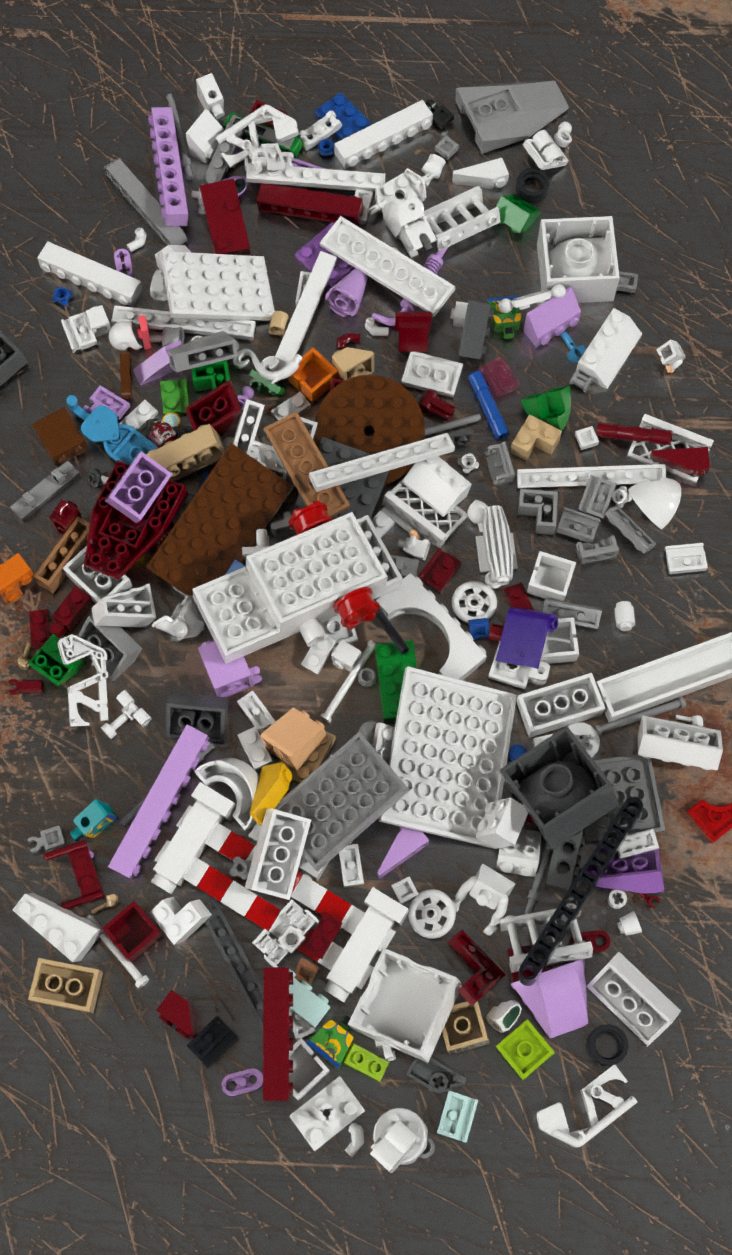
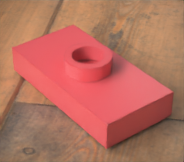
(143, 332)

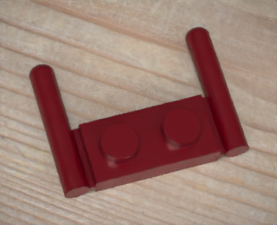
(84, 872)

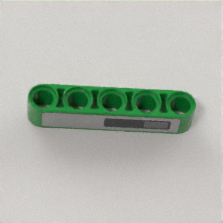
(266, 135)

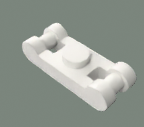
(319, 130)

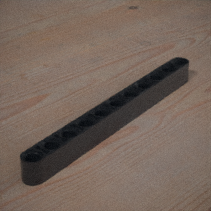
(579, 898)

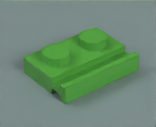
(174, 396)

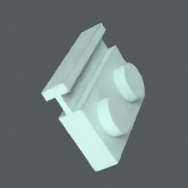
(457, 1116)

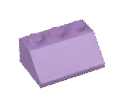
(552, 318)

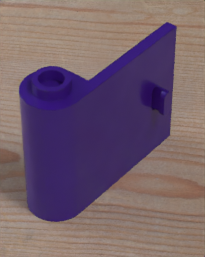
(525, 635)

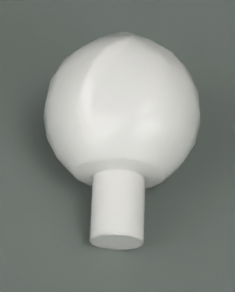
(476, 513)

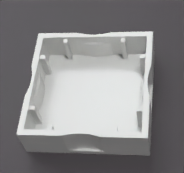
(405, 1005)

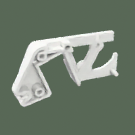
(284, 127)
(72, 649)
(553, 1119)

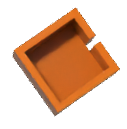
(313, 375)

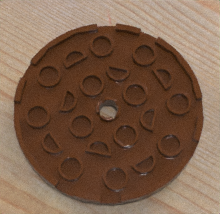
(374, 403)

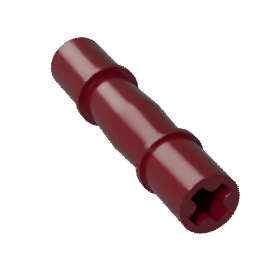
(634, 433)

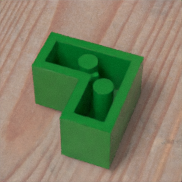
(210, 375)

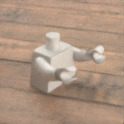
(488, 889)

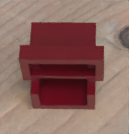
(413, 330)

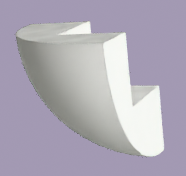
(657, 499)

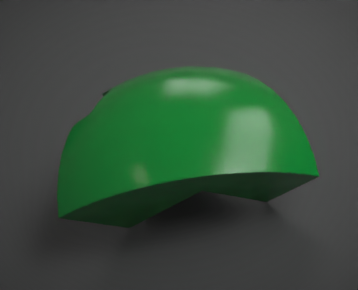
(550, 406)

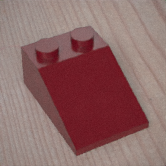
(216, 408)

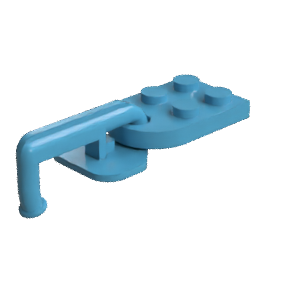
(104, 427)

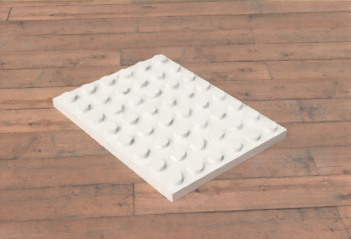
(448, 753)

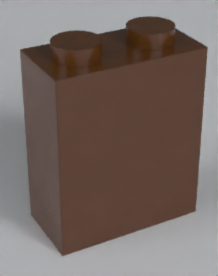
(60, 436)

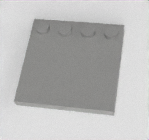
(630, 778)

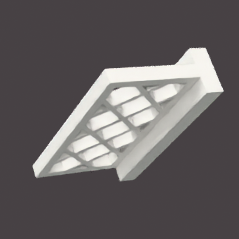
(680, 435)
(419, 522)

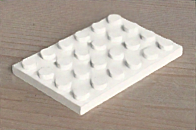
(217, 286)

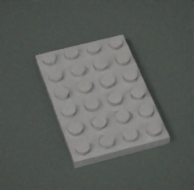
(343, 798)

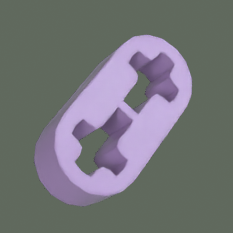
(121, 265)

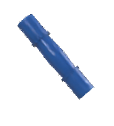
(488, 405)

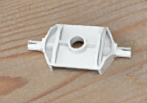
(407, 183)

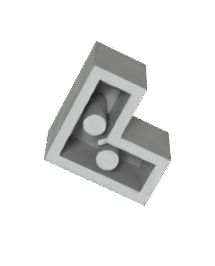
(542, 505)

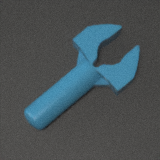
(573, 348)

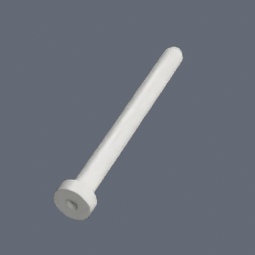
(140, 980)

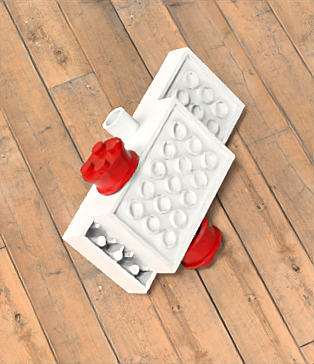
(299, 584)

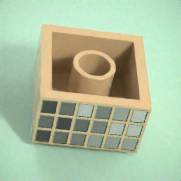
(464, 1028)

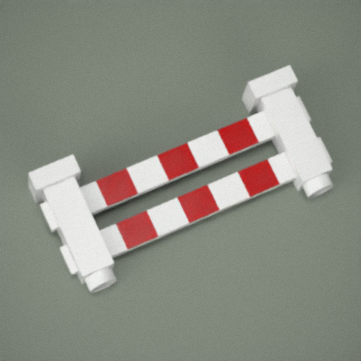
(202, 827)

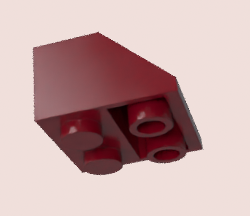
(178, 1012)

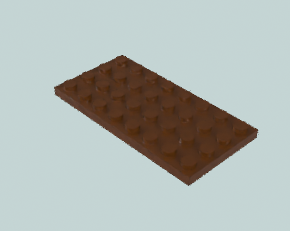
(219, 521)

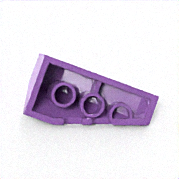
(634, 873)

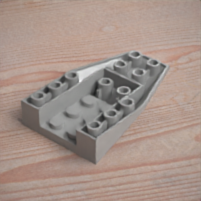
(509, 110)

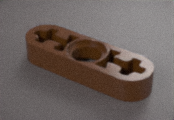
(126, 375)

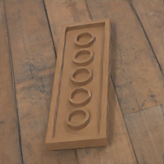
(300, 458)

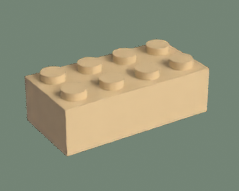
(189, 452)

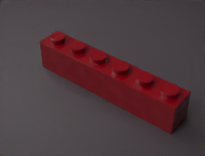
(309, 204)
(276, 1034)

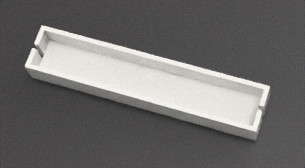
(667, 678)

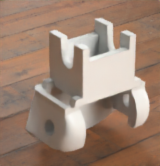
(405, 225)

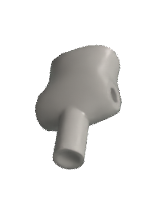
(169, 336)

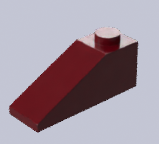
(687, 460)

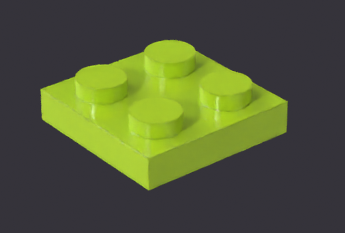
(525, 1049)

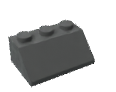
(475, 330)
(201, 712)

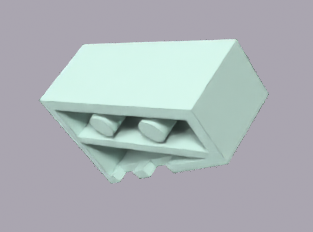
(306, 1003)

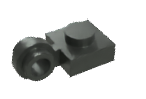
(441, 115)

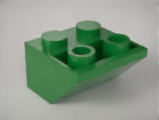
(50, 665)

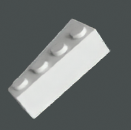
(59, 926)

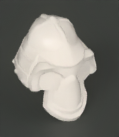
(184, 622)

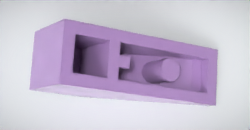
(156, 365)
(404, 846)

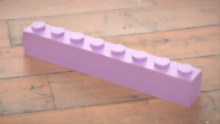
(159, 802)

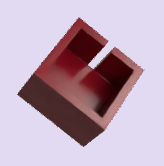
(133, 931)

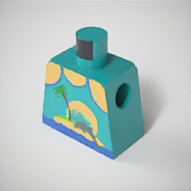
(93, 820)

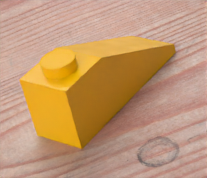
(271, 788)

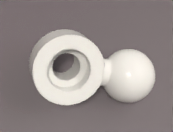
(563, 136)

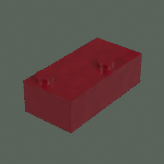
(225, 218)

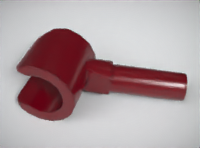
(647, 898)

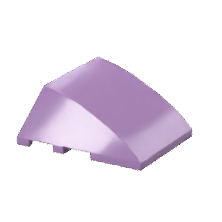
(558, 998)

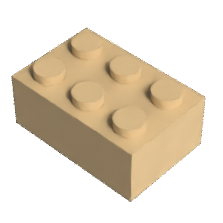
(65, 985)

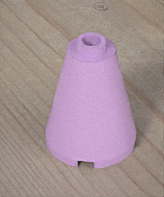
(347, 293)

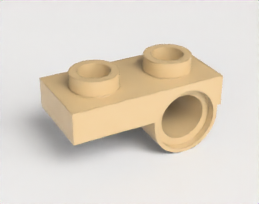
(279, 323)

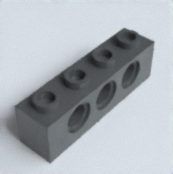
(565, 880)

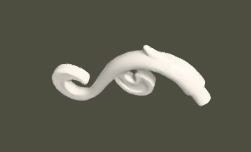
(271, 362)

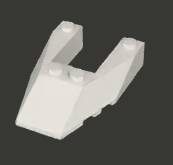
(263, 453)

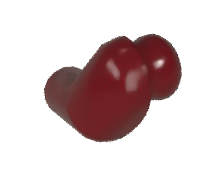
(347, 337)

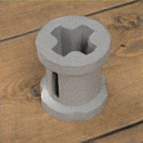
(581, 381)

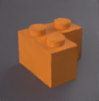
(12, 576)

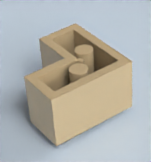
(535, 434)

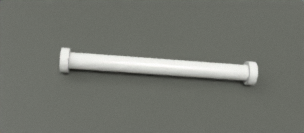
(348, 682)

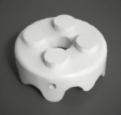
(410, 1120)

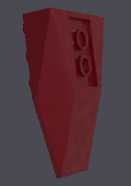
(119, 542)

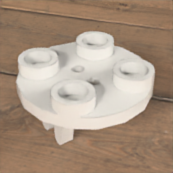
(590, 737)

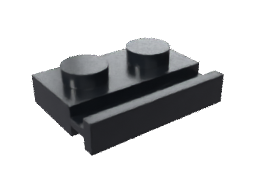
(212, 1041)

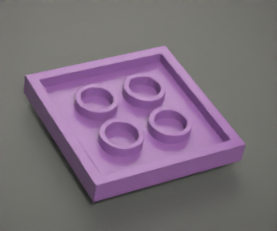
(309, 253)

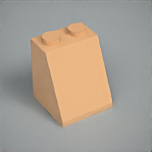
(294, 738)

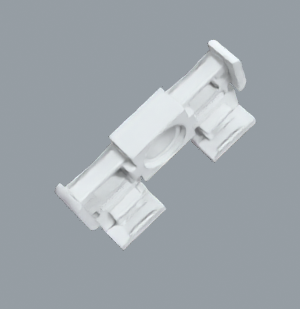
(278, 951)

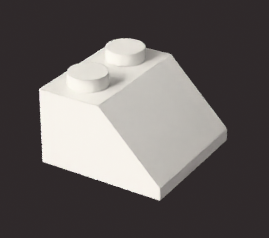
(202, 136)

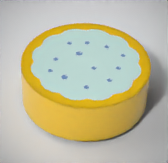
(172, 418)

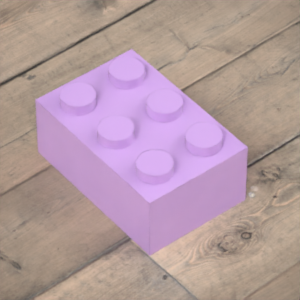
(138, 487)

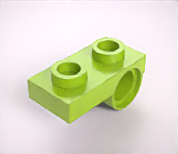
(365, 1062)

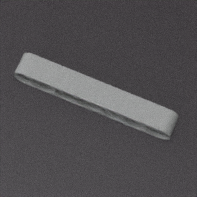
(143, 202)

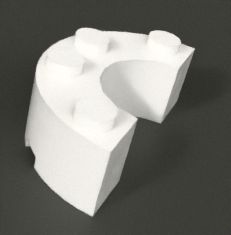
(240, 778)

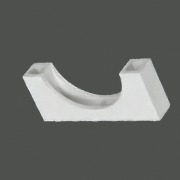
(415, 599)

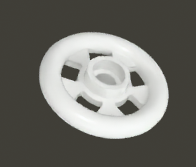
(477, 587)
(448, 912)

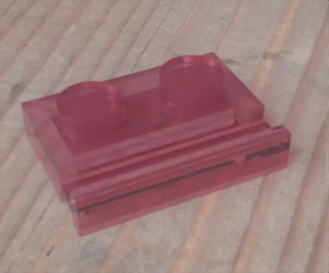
(499, 377)

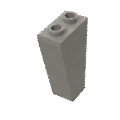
(203, 351)

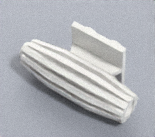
(496, 546)

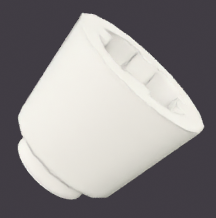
(629, 924)

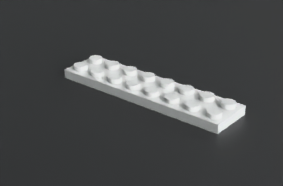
(387, 266)

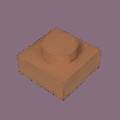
(306, 971)

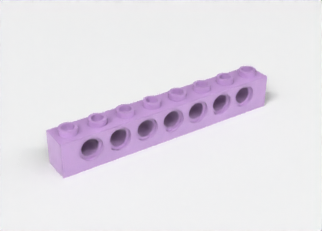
(169, 166)

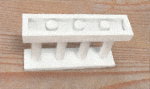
(460, 205)
(562, 954)

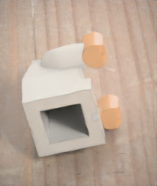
(671, 354)
(414, 546)

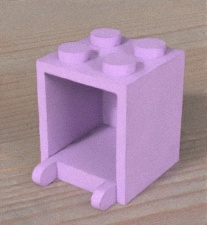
(228, 677)

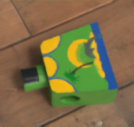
(502, 321)
(332, 1041)

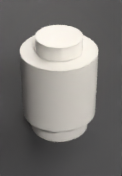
(624, 616)

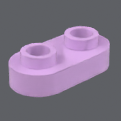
(242, 1081)

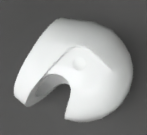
(125, 335)

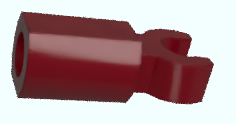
(26, 686)

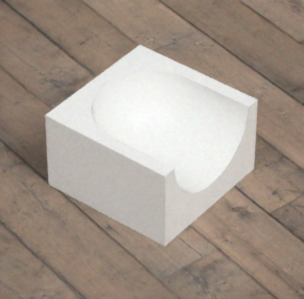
(579, 256)

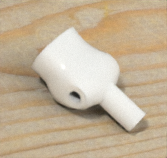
(434, 165)

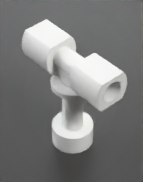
(130, 712)

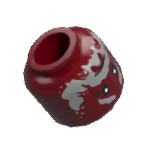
(162, 433)

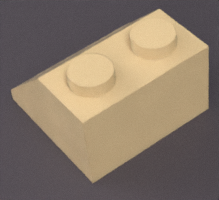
(353, 362)

